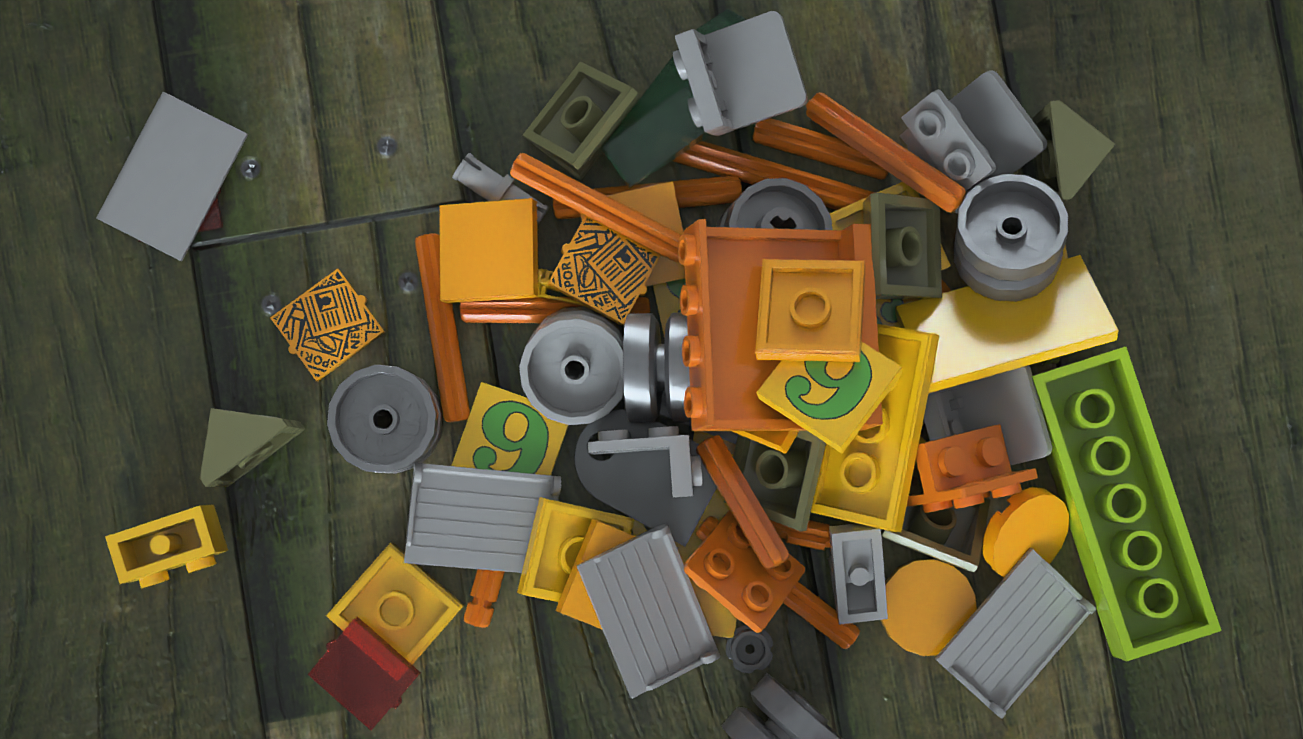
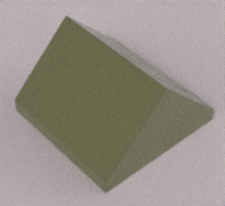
(581, 118)
(1071, 150)
(904, 246)
(241, 442)
(780, 480)
(944, 534)

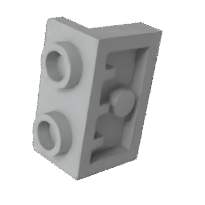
(949, 140)

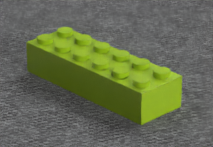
(1123, 507)

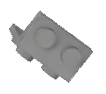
(740, 73)
(996, 122)
(989, 401)
(684, 468)

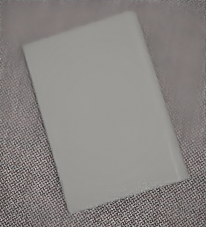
(172, 176)
(473, 516)
(648, 610)
(1015, 632)

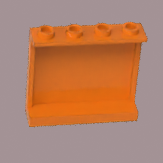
(723, 311)

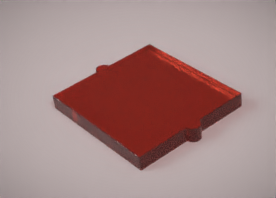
(364, 673)

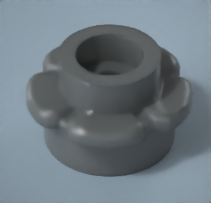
(748, 662)

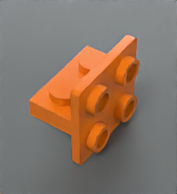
(965, 470)
(735, 577)

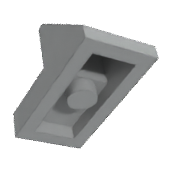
(857, 573)

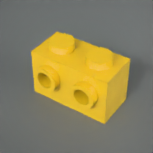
(167, 543)

